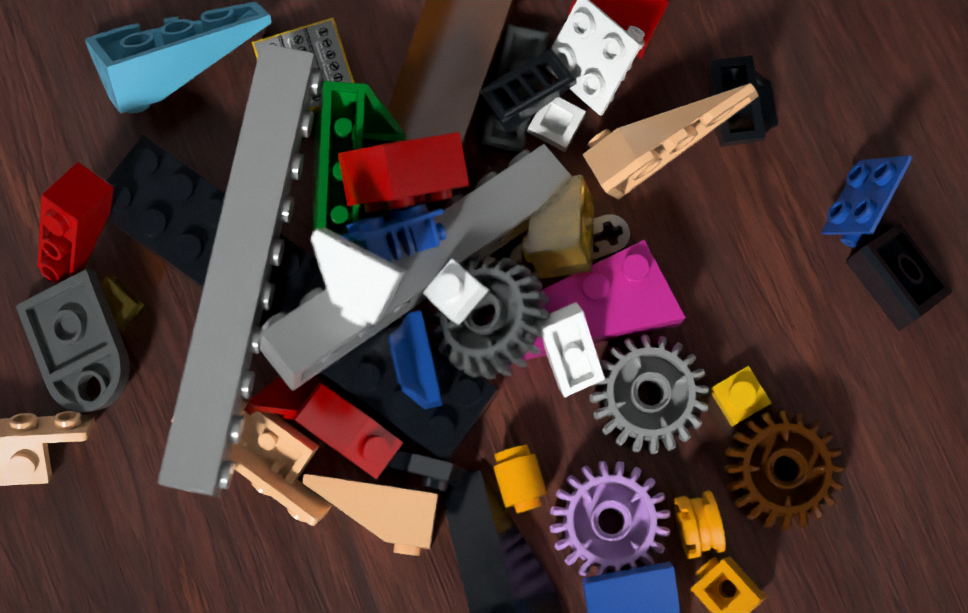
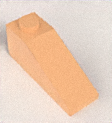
(388, 512)

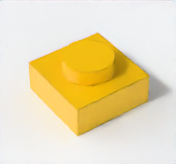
(740, 396)

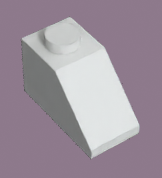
(356, 277)

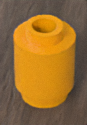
(519, 478)

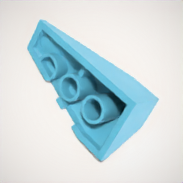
(155, 62)

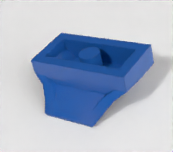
(414, 362)

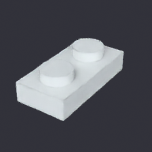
(570, 350)

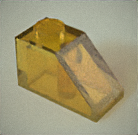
(562, 232)

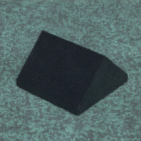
(899, 276)

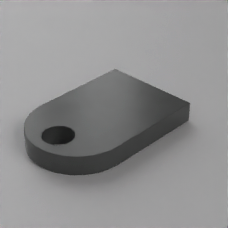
(75, 340)

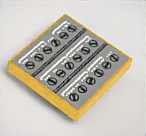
(326, 45)

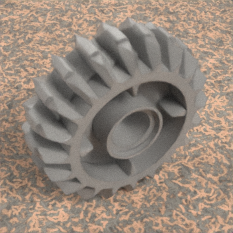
(672, 380)

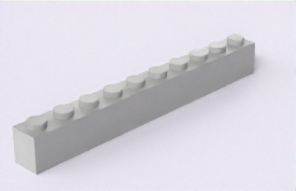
(240, 272)

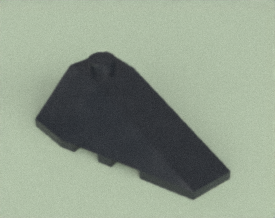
(492, 554)

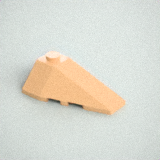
(643, 147)

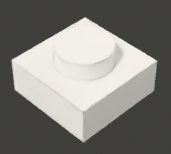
(557, 123)
(455, 291)

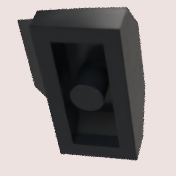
(754, 119)

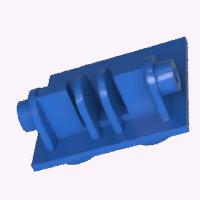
(865, 198)
(413, 225)

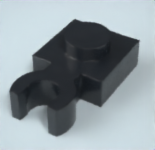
(434, 472)

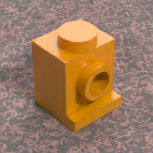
(710, 590)

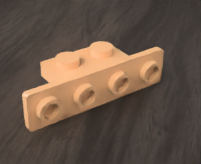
(26, 440)
(273, 459)

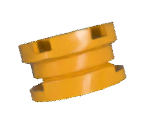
(699, 524)

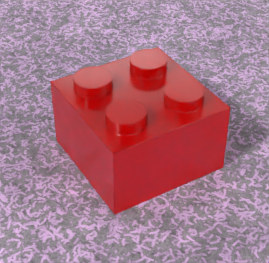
(404, 172)

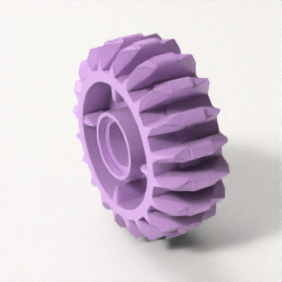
(624, 497)

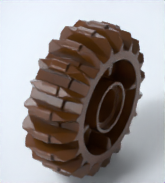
(809, 460)

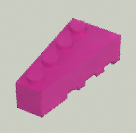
(618, 297)

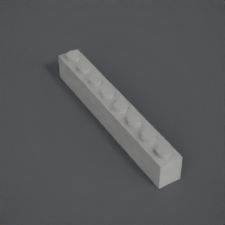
(475, 228)

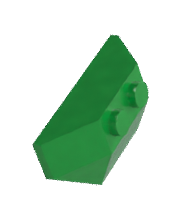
(346, 121)

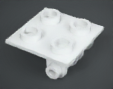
(596, 53)

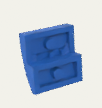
(633, 591)

